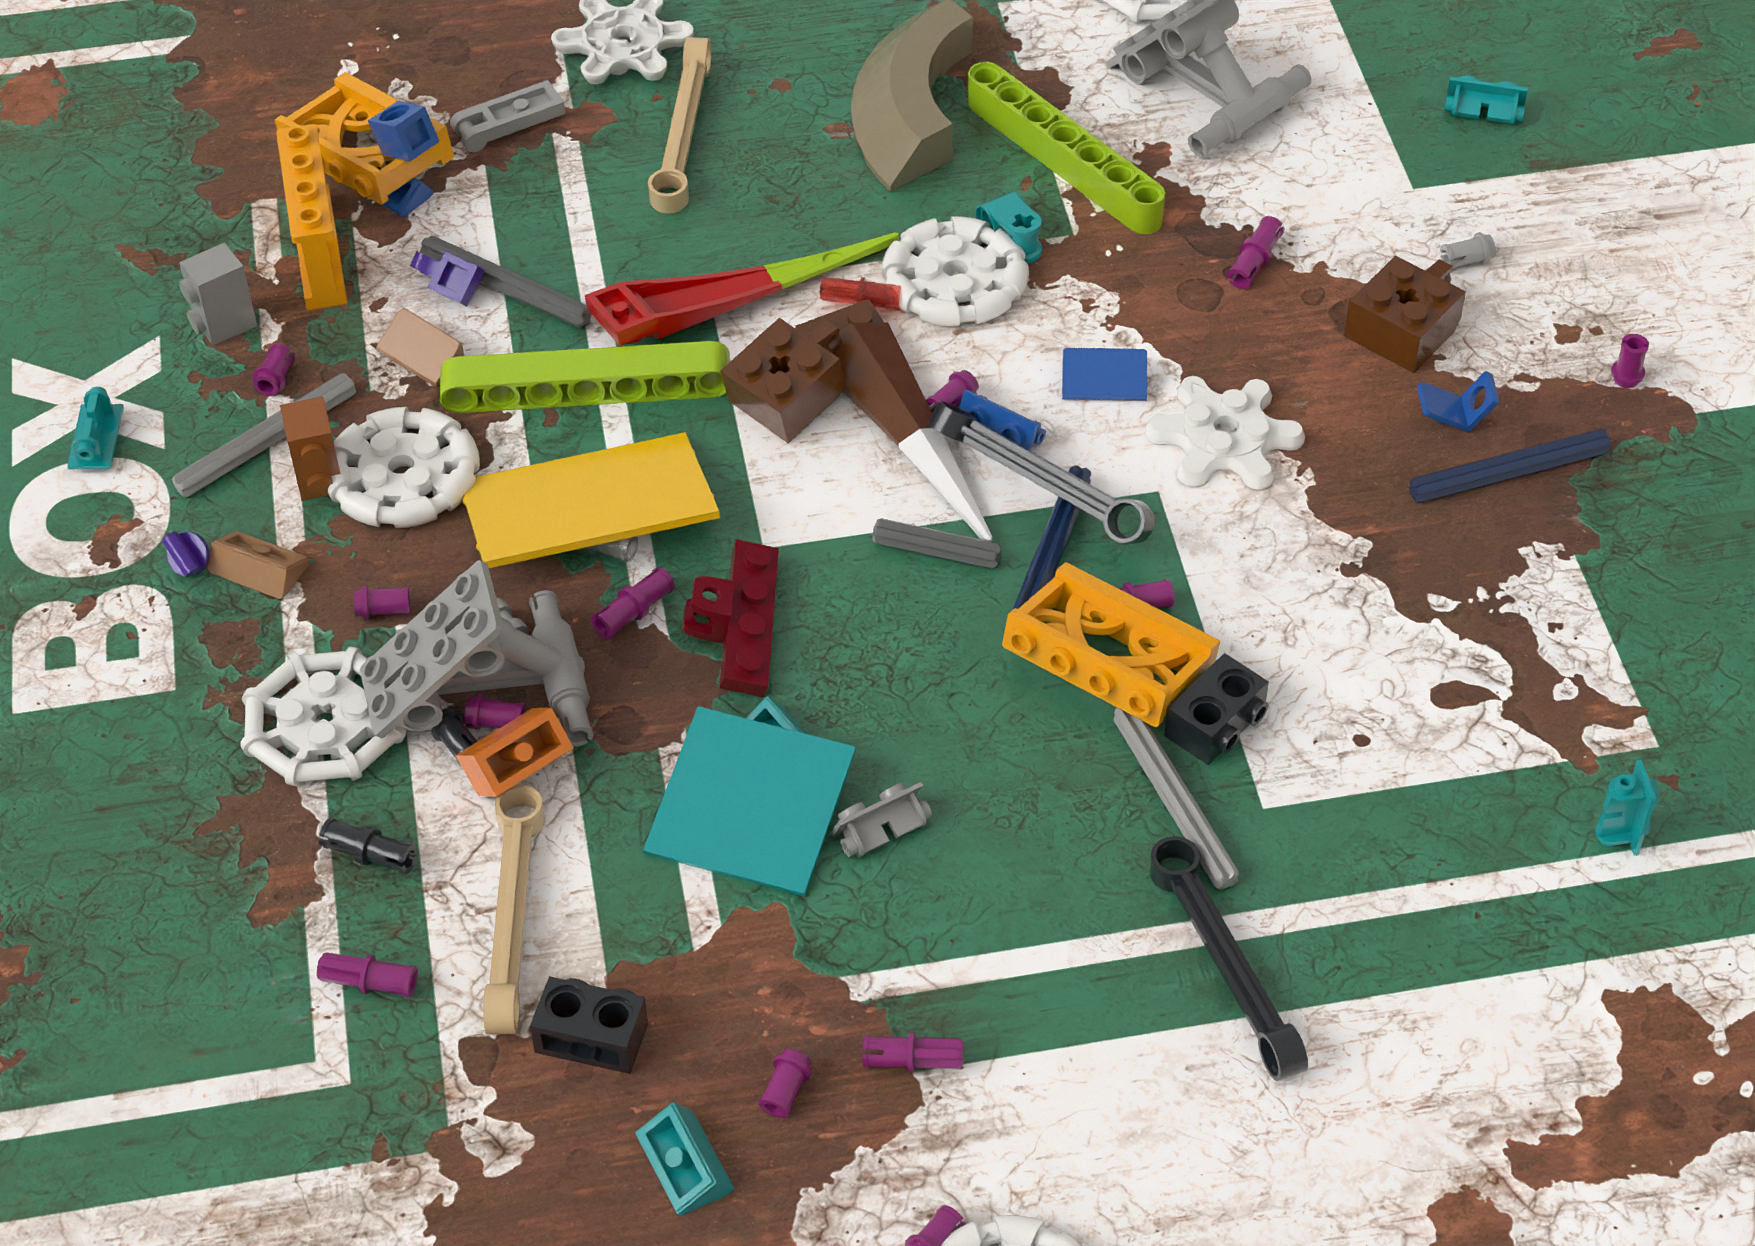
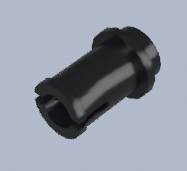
(453, 732)

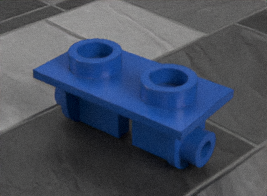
(1002, 420)

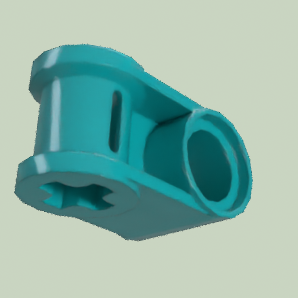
(1016, 219)

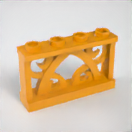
(356, 167)
(311, 216)
(1101, 609)

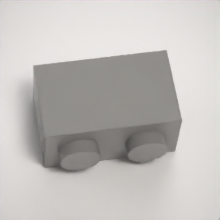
(217, 294)

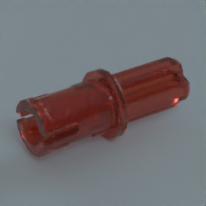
(854, 291)

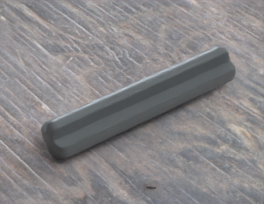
(936, 543)

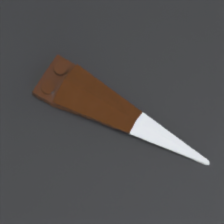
(888, 393)

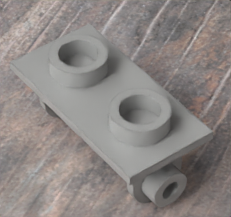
(864, 825)

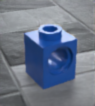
(403, 131)

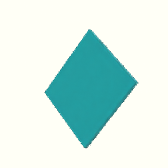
(750, 800)

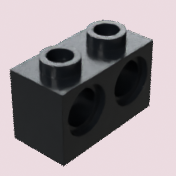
(1217, 709)
(586, 1034)

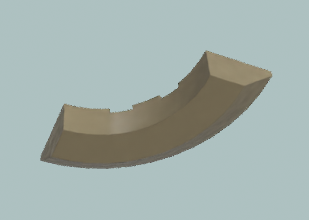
(893, 99)

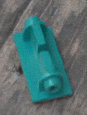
(1503, 99)
(95, 431)
(1628, 809)

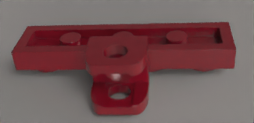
(740, 614)

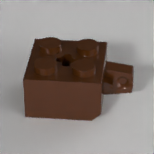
(1405, 312)
(786, 377)

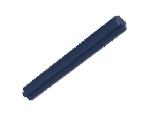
(1509, 465)
(1052, 543)

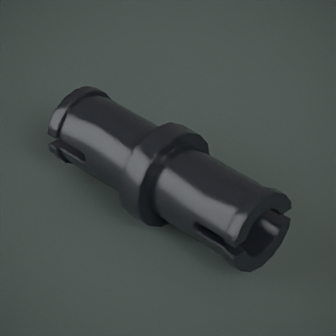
(368, 845)

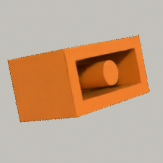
(514, 751)

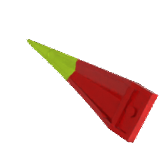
(672, 304)

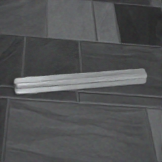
(254, 440)
(1177, 799)

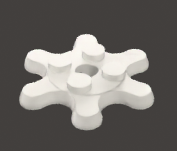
(632, 23)
(1217, 450)

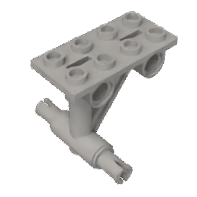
(1201, 28)
(468, 647)

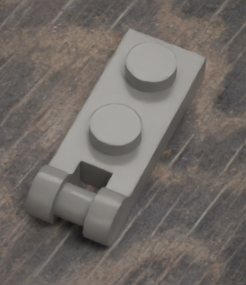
(507, 115)

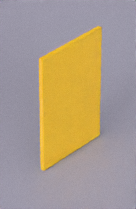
(588, 500)

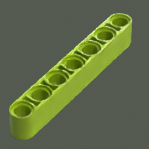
(1066, 148)
(583, 377)

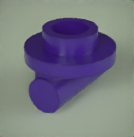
(186, 553)

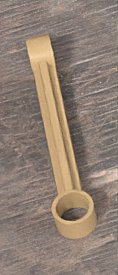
(696, 67)
(501, 995)

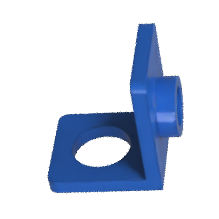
(1456, 409)

